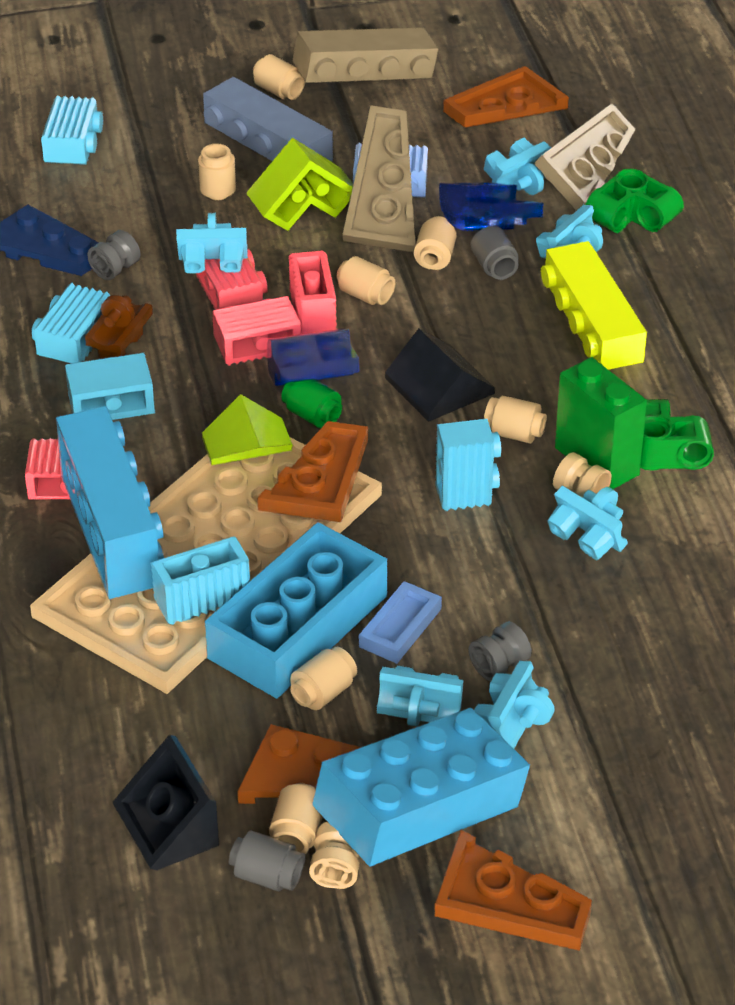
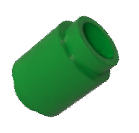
(312, 401)

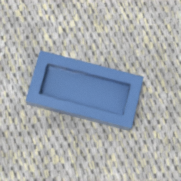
(400, 622)

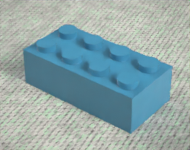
(109, 500)
(296, 608)
(420, 785)

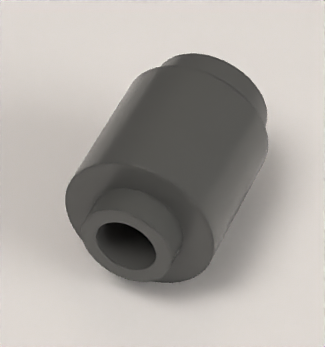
(495, 252)
(266, 861)

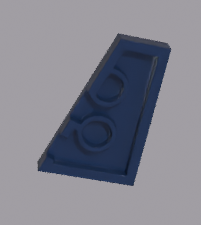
(46, 239)

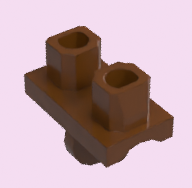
(118, 326)

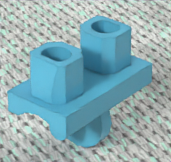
(519, 167)
(572, 230)
(212, 242)
(592, 513)
(418, 695)
(516, 703)

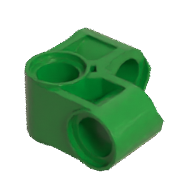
(634, 198)
(674, 440)

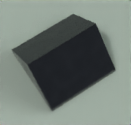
(436, 377)
(169, 808)

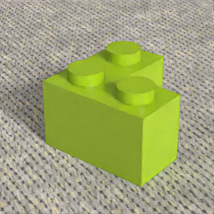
(295, 182)

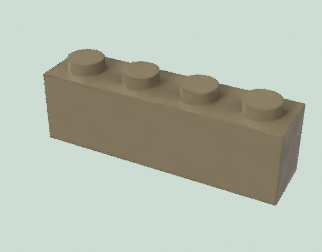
(364, 54)

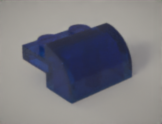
(485, 204)
(311, 356)

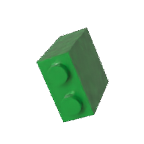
(601, 420)

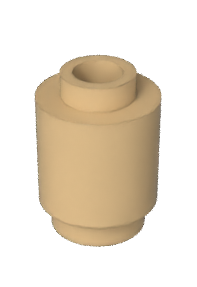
(278, 77)
(217, 172)
(435, 243)
(365, 281)
(515, 418)
(323, 678)
(295, 817)

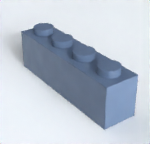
(261, 120)

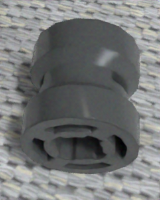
(110, 257)
(499, 651)

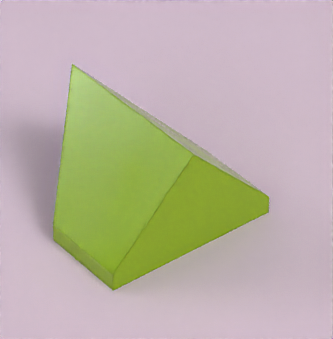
(244, 433)

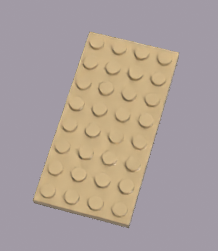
(194, 511)

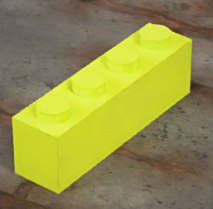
(594, 305)

